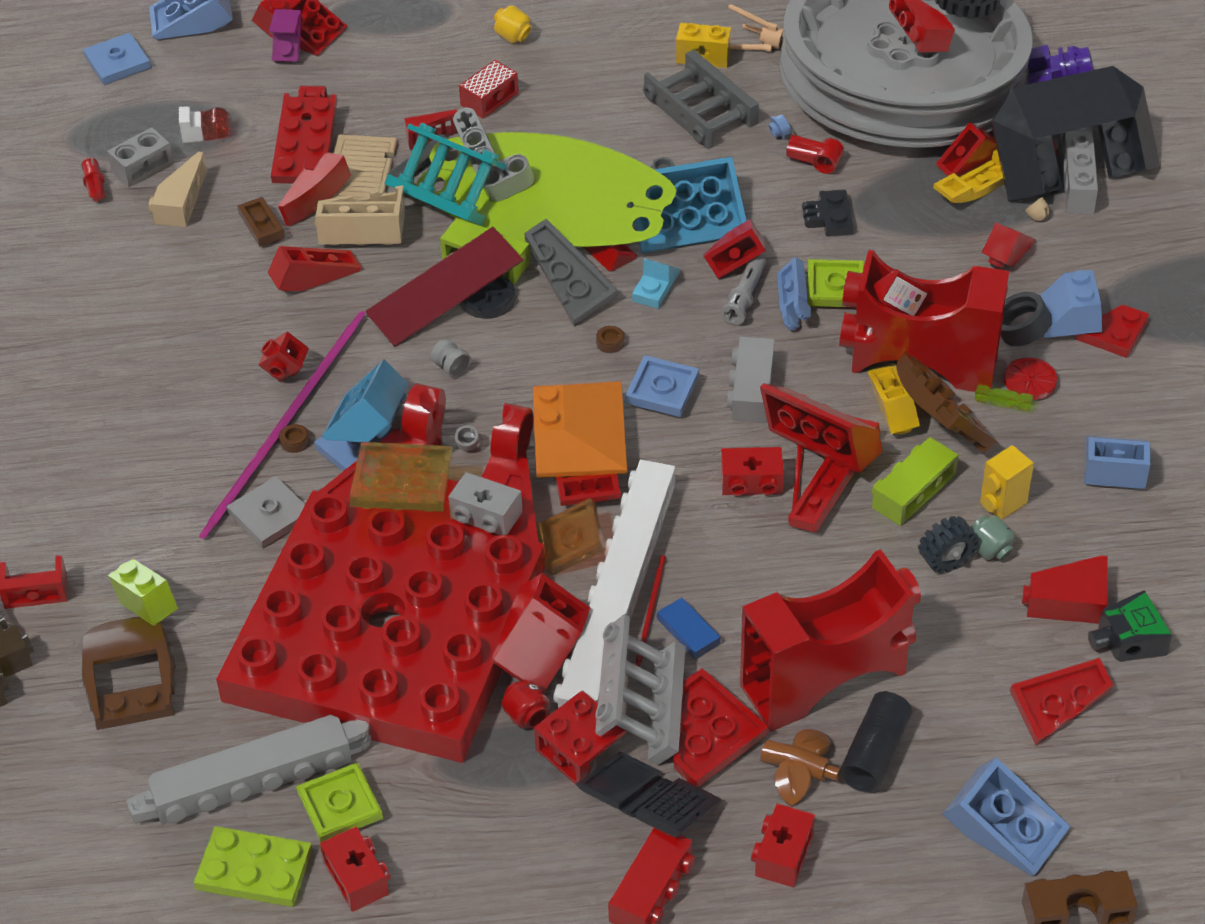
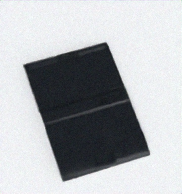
(645, 795)

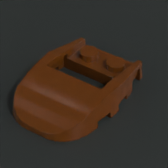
(936, 398)
(121, 641)

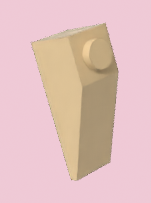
(178, 193)

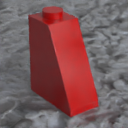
(1068, 591)

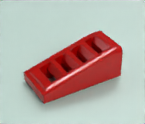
(431, 120)

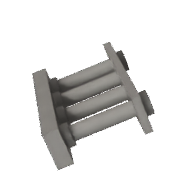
(665, 684)

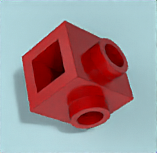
(283, 356)

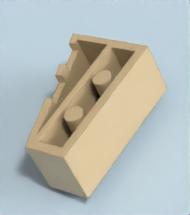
(362, 220)

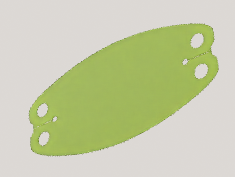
(575, 187)

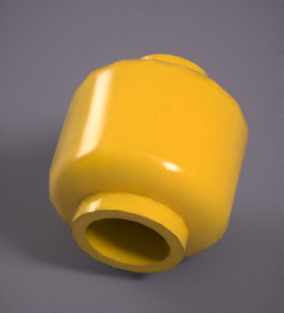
(512, 24)

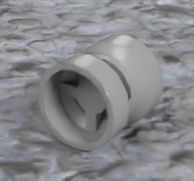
(448, 355)

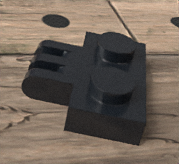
(829, 212)

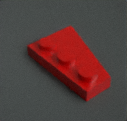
(1059, 696)

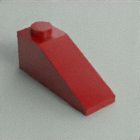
(309, 267)

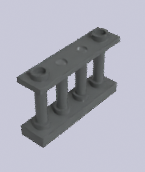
(708, 80)

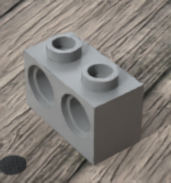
(140, 157)

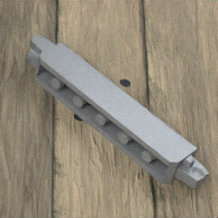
(249, 769)

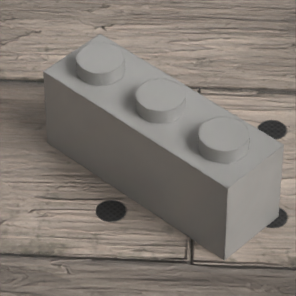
(753, 368)

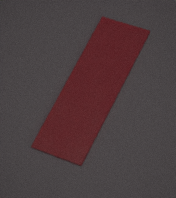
(443, 286)

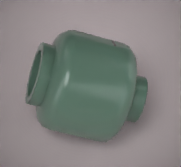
(994, 537)

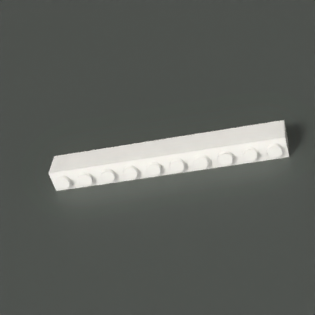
(620, 575)

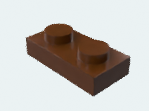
(261, 221)

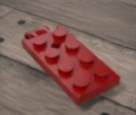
(302, 142)

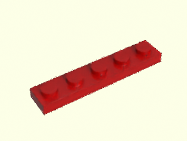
(822, 493)

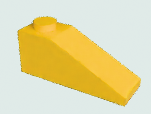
(894, 401)

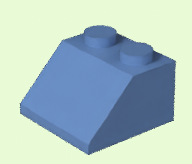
(1073, 304)

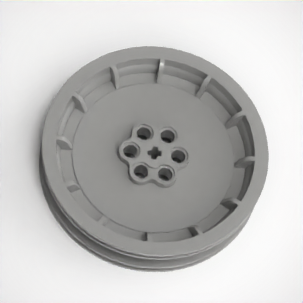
(869, 81)

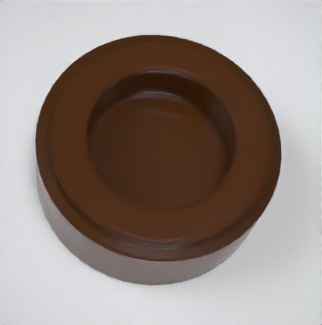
(610, 339)
(294, 438)

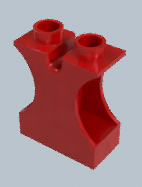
(951, 332)
(812, 644)

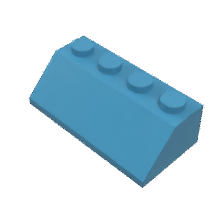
(368, 406)

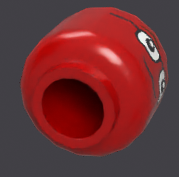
(525, 704)

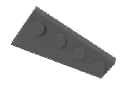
(570, 274)

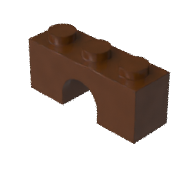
(1104, 894)

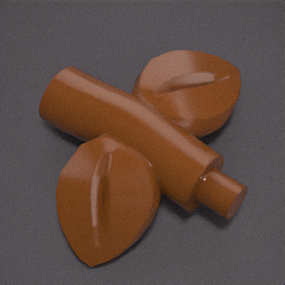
(799, 763)

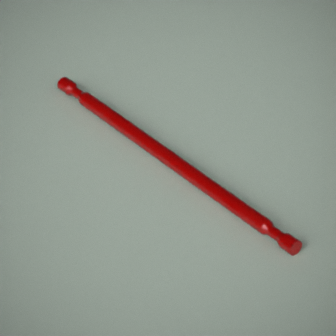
(797, 475)
(651, 606)

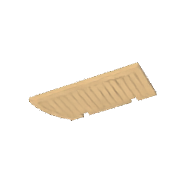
(366, 163)

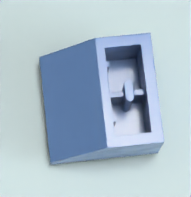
(1116, 461)

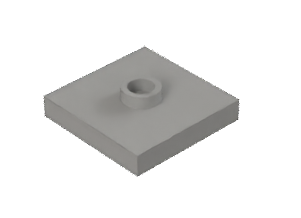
(267, 511)

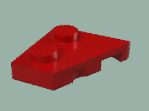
(1119, 330)

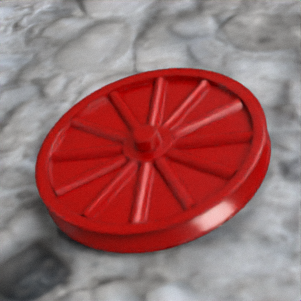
(1031, 377)

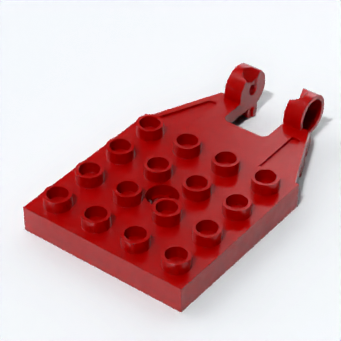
(453, 584)

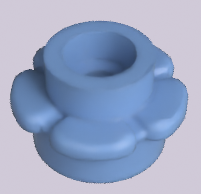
(779, 126)

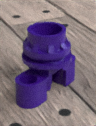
(1047, 67)

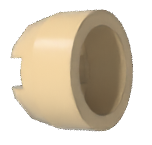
(1038, 210)

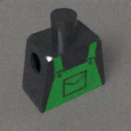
(1132, 630)

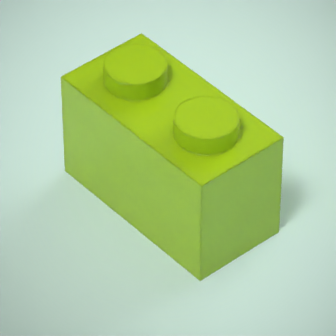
(143, 591)

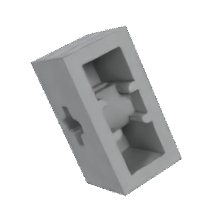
(485, 504)

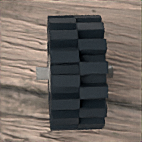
(948, 544)

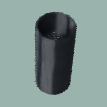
(875, 741)

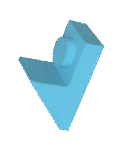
(654, 283)

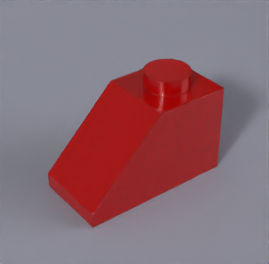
(968, 151)
(1006, 245)
(735, 249)

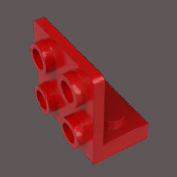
(570, 739)

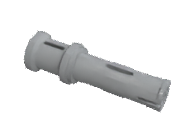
(741, 296)

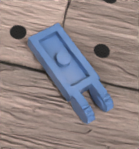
(793, 294)

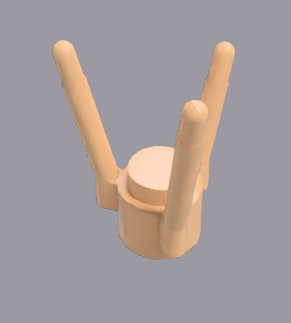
(770, 33)

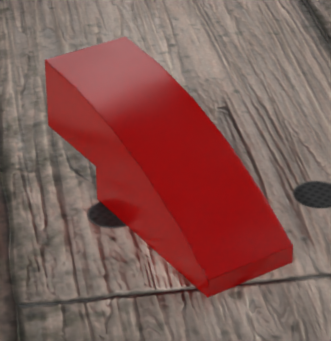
(314, 186)

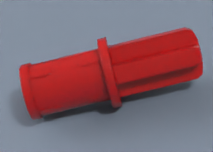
(93, 179)

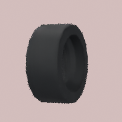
(1029, 330)

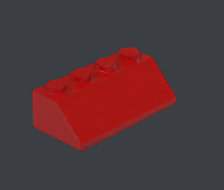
(820, 427)

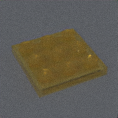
(401, 476)

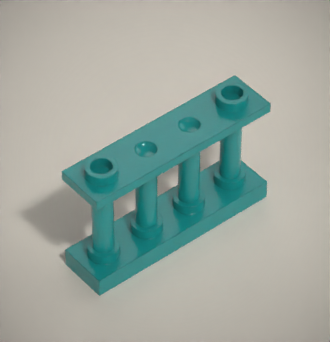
(447, 199)

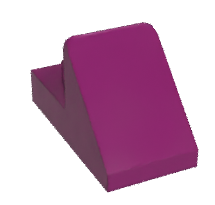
(286, 35)

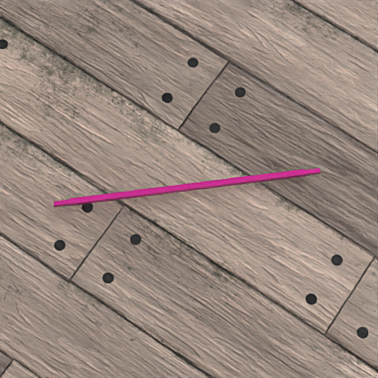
(257, 458)

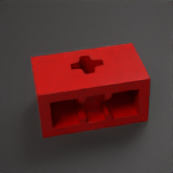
(752, 471)
(783, 845)
(355, 869)

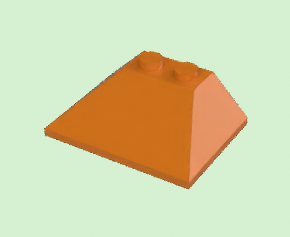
(579, 429)

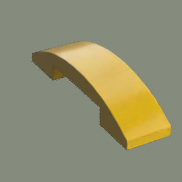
(973, 184)

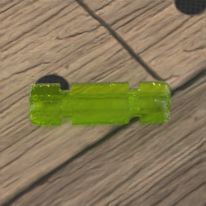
(1003, 398)

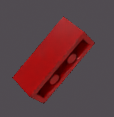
(651, 879)

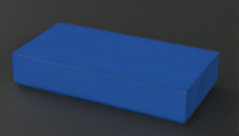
(688, 628)

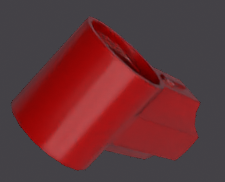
(822, 155)

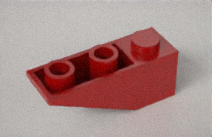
(923, 24)

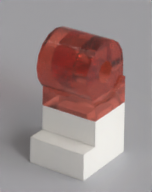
(203, 124)

